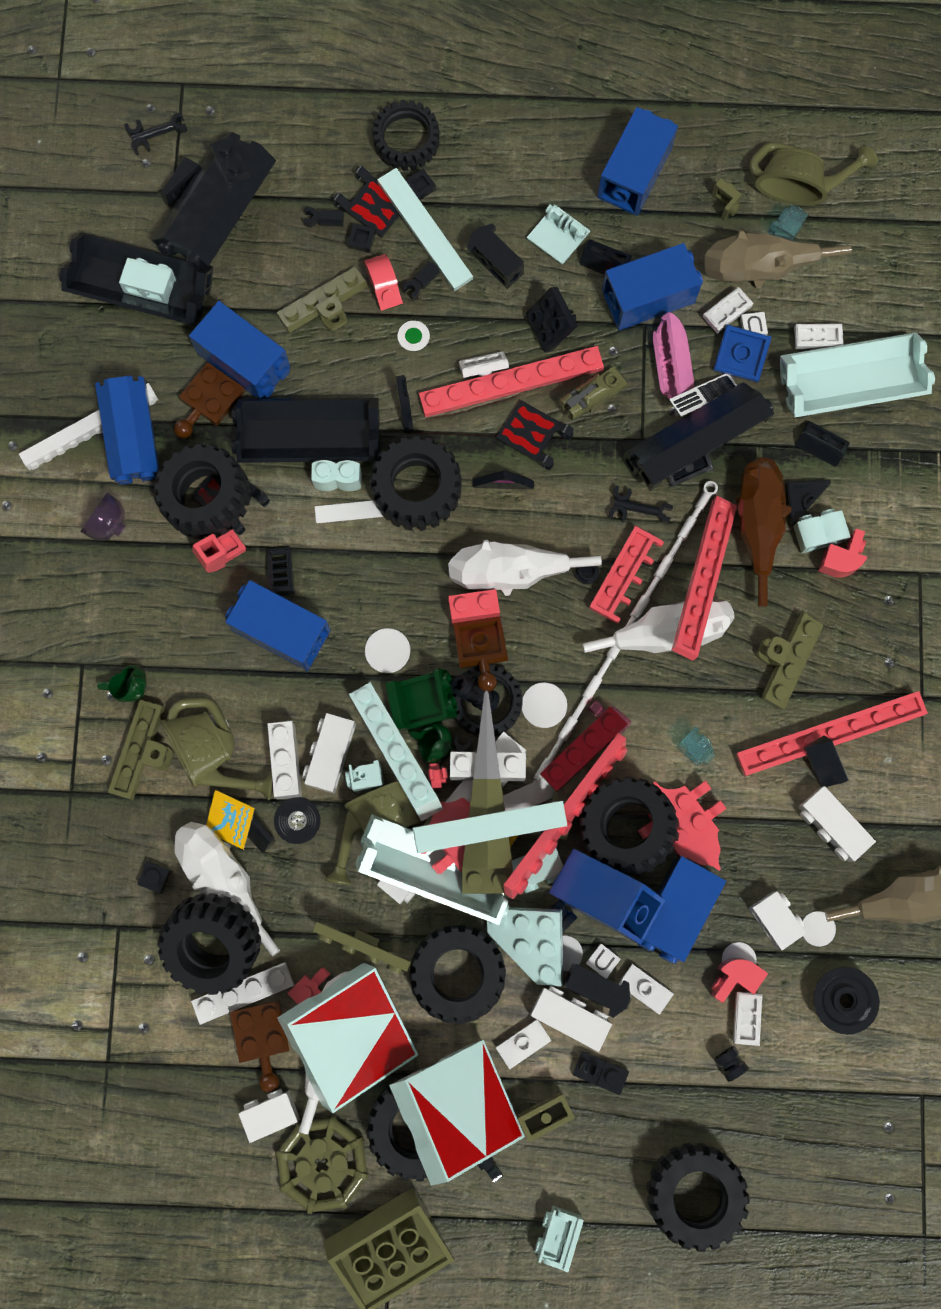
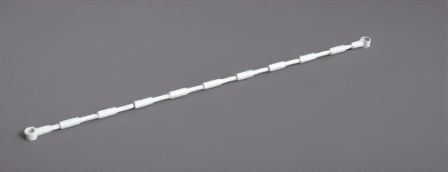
(635, 615)

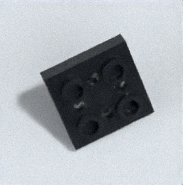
(556, 319)

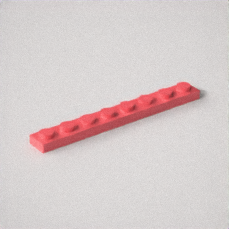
(511, 381)
(704, 579)
(838, 730)
(573, 807)

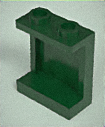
(422, 700)

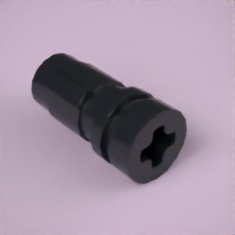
(469, 691)

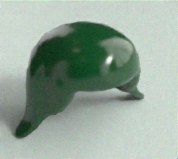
(126, 685)
(434, 743)

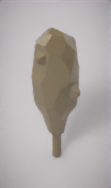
(762, 257)
(906, 901)

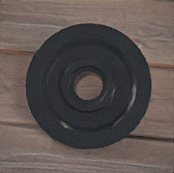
(862, 1004)

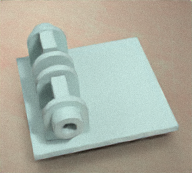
(558, 234)

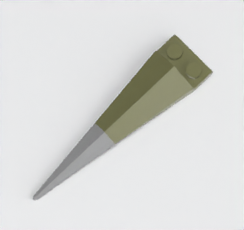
(489, 862)

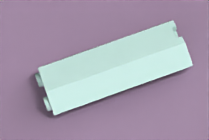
(856, 374)
(392, 857)

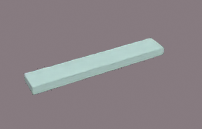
(425, 229)
(489, 827)

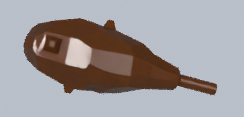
(762, 517)

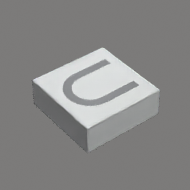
(754, 322)
(603, 961)

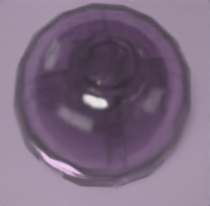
(105, 520)

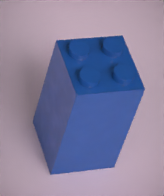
(637, 161)
(651, 286)
(240, 351)
(277, 625)
(607, 896)
(688, 899)

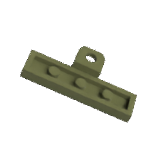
(324, 302)
(788, 659)
(140, 751)
(362, 947)

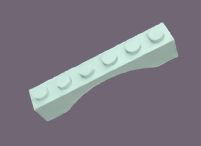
(396, 752)

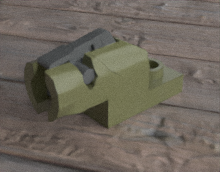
(593, 393)

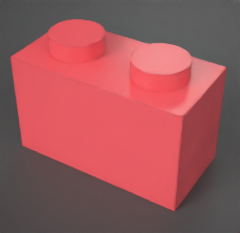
(474, 606)

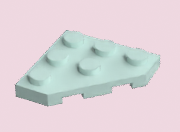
(533, 941)

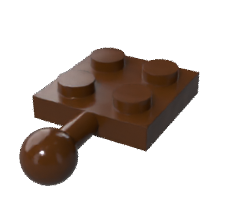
(210, 396)
(481, 644)
(258, 1037)

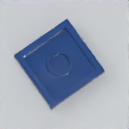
(742, 353)

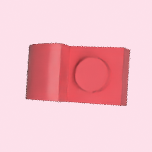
(383, 281)
(215, 552)
(844, 562)
(737, 972)

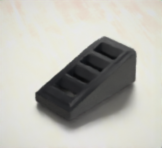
(179, 180)
(289, 588)

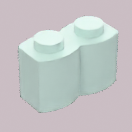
(341, 475)
(821, 531)

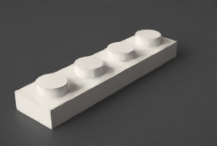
(251, 990)

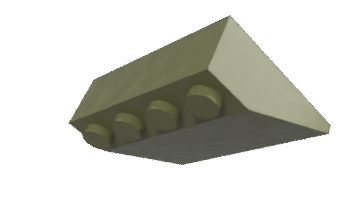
(387, 1251)

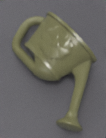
(797, 173)
(205, 747)
(385, 802)

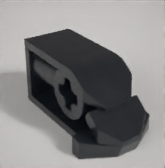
(496, 255)
(598, 989)

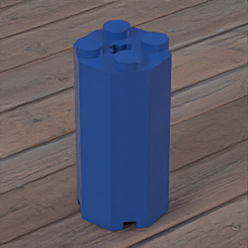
(127, 429)

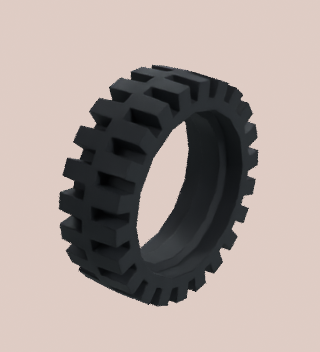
(406, 111)
(515, 705)

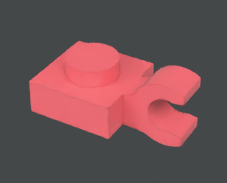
(437, 776)
(308, 987)

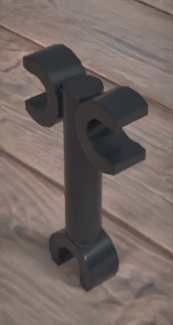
(140, 135)
(622, 504)

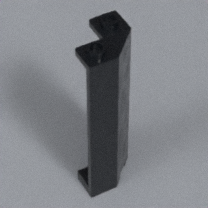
(211, 206)
(99, 266)
(306, 430)
(697, 434)

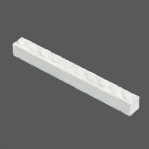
(68, 438)

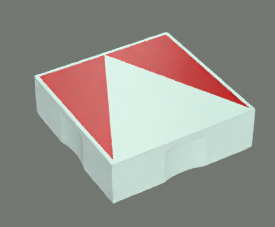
(348, 1037)
(457, 1112)

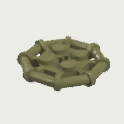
(322, 1180)

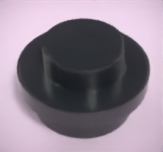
(587, 575)

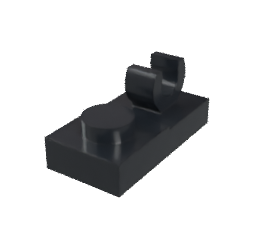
(600, 1073)

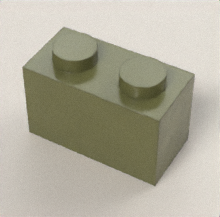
(545, 1116)

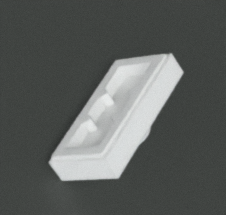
(727, 310)
(818, 336)
(483, 364)
(646, 989)
(747, 1018)
(523, 1044)

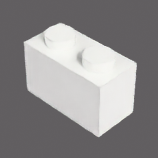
(778, 920)
(268, 1116)

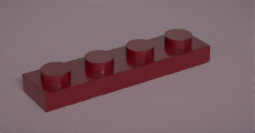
(583, 749)

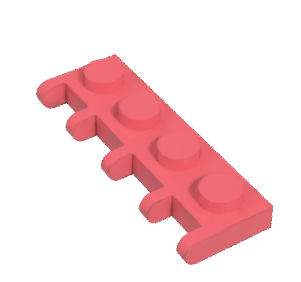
(623, 573)

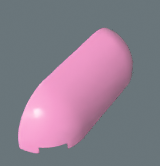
(672, 357)

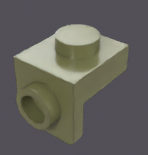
(728, 195)

